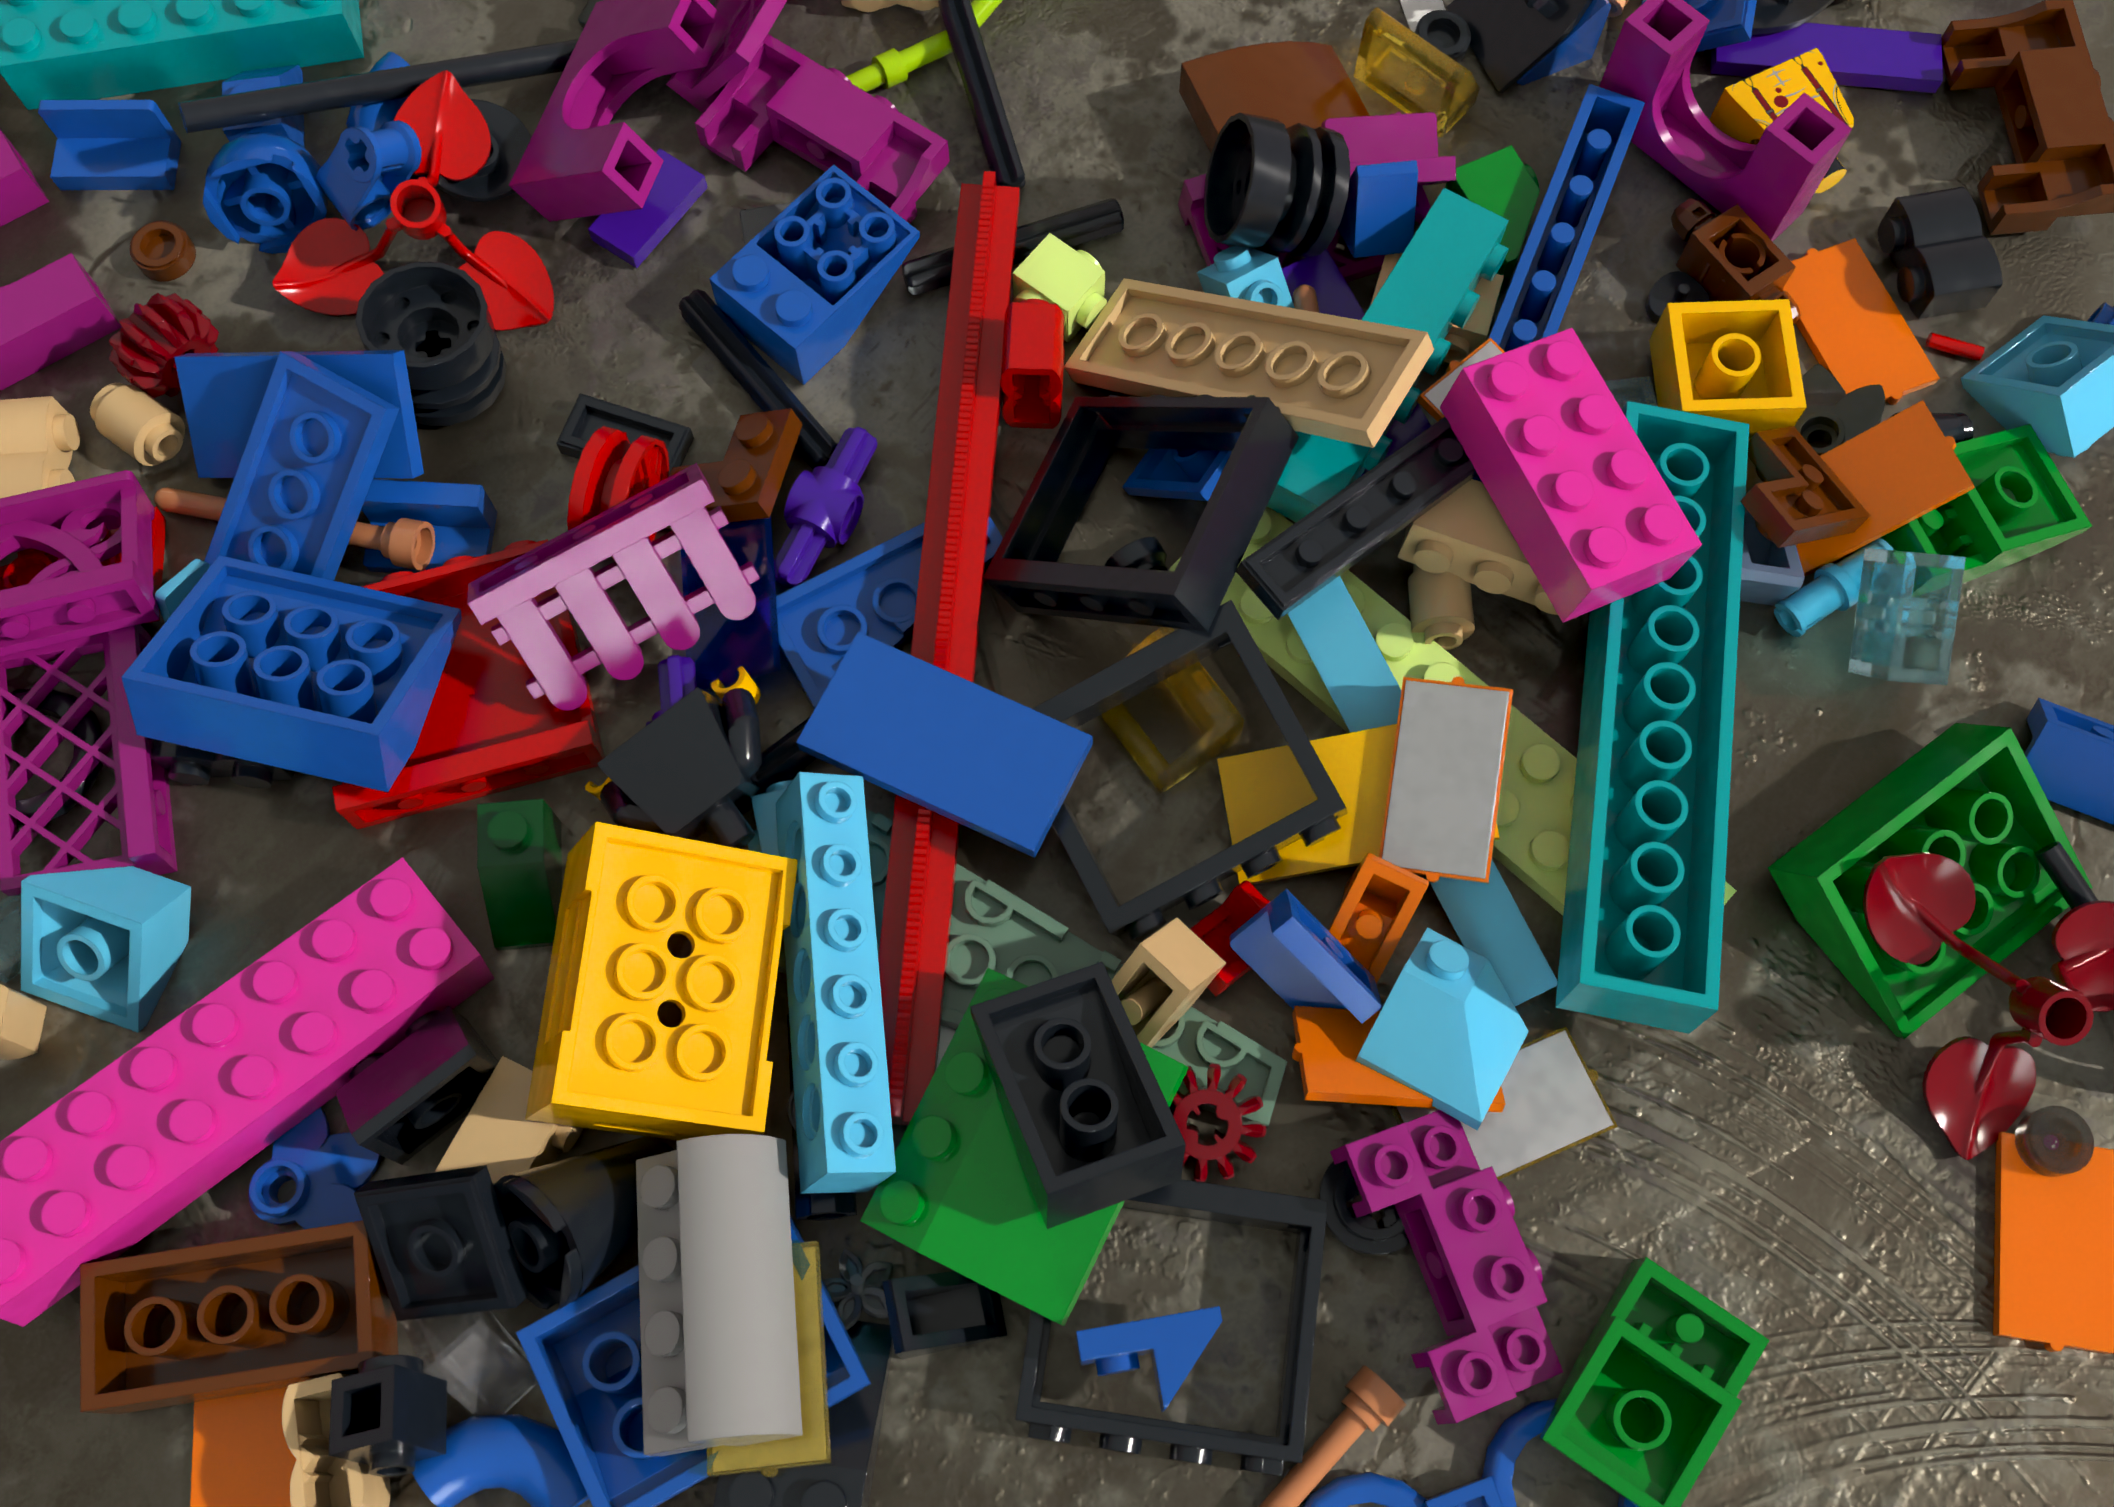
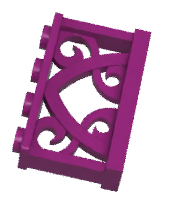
(77, 592)

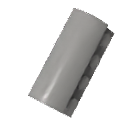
(717, 1295)

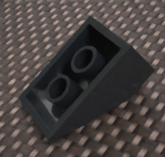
(1078, 1095)
(853, 1443)

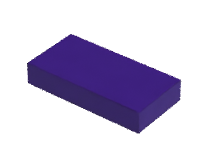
(638, 232)

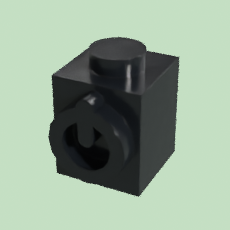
(388, 1415)

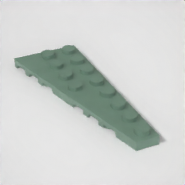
(1025, 944)

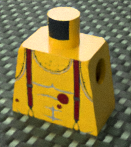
(1758, 100)

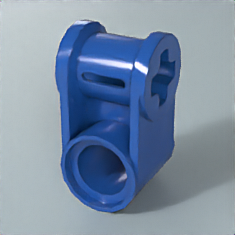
(368, 169)

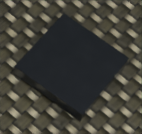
(441, 1243)

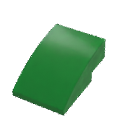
(2009, 515)
(1653, 1387)

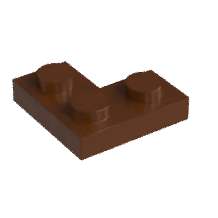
(753, 465)
(1799, 491)

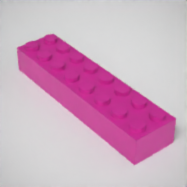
(221, 1083)

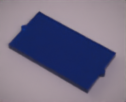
(745, 642)

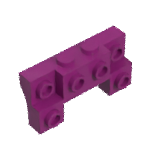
(824, 122)
(1469, 1257)

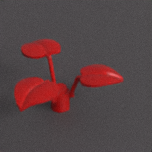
(334, 264)

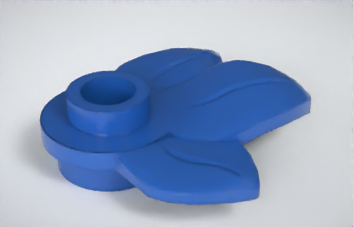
(324, 1171)

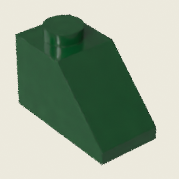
(520, 871)

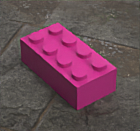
(1568, 474)

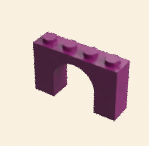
(575, 157)
(1765, 179)
(51, 308)

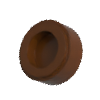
(162, 250)

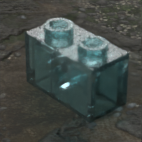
(1906, 616)

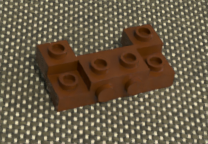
(2049, 111)

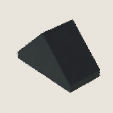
(941, 1313)

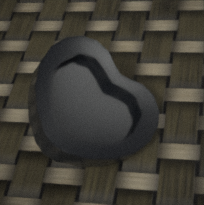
(1673, 288)

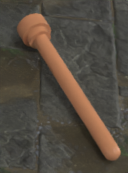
(404, 542)
(1366, 1407)

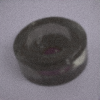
(2054, 1141)

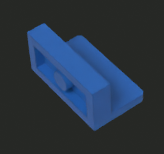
(111, 145)
(458, 512)
(2073, 759)
(1304, 960)

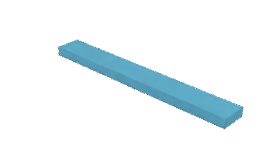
(1370, 698)

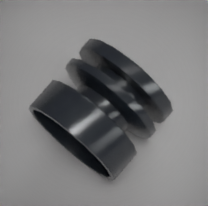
(1276, 185)
(446, 339)

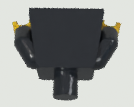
(689, 767)

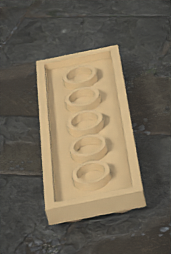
(1319, 368)

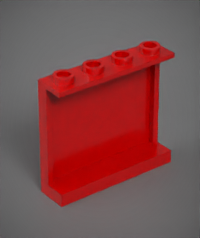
(483, 721)

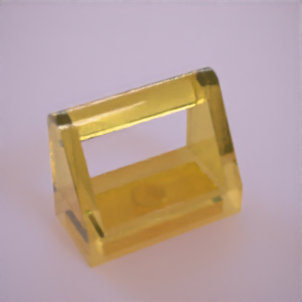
(1413, 72)
(1206, 707)

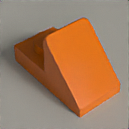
(1376, 911)

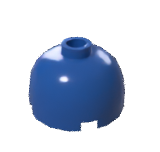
(263, 191)

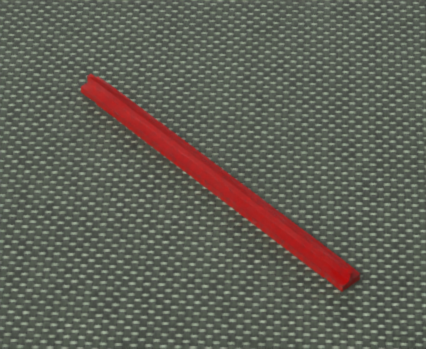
(947, 626)

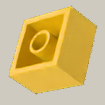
(1729, 362)

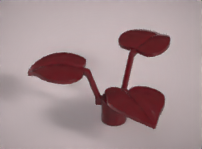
(1972, 1086)

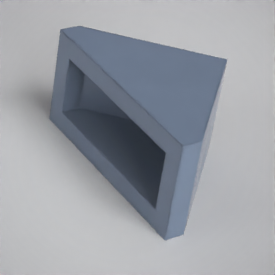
(1767, 571)

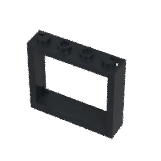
(1188, 598)
(1253, 853)
(1190, 1441)

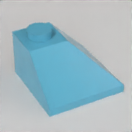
(2053, 378)
(103, 940)
(1447, 1029)

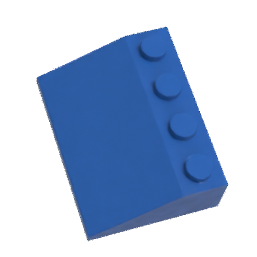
(293, 673)
(593, 1386)

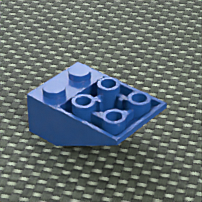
(814, 273)

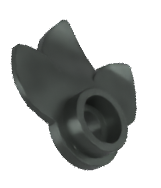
(1834, 414)

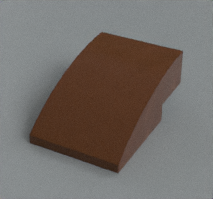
(1268, 80)

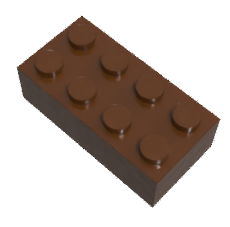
(230, 1318)

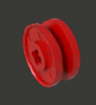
(613, 472)

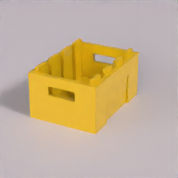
(600, 1040)

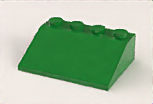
(1956, 798)
(965, 1191)

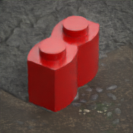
(1032, 364)

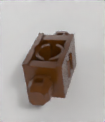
(1731, 255)

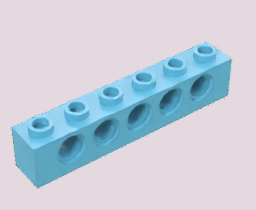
(834, 988)

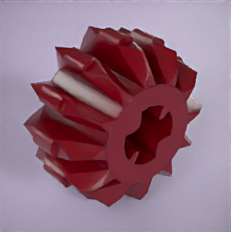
(156, 335)
(1226, 1109)

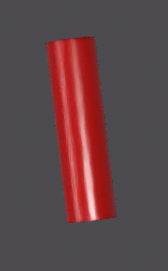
(1955, 346)

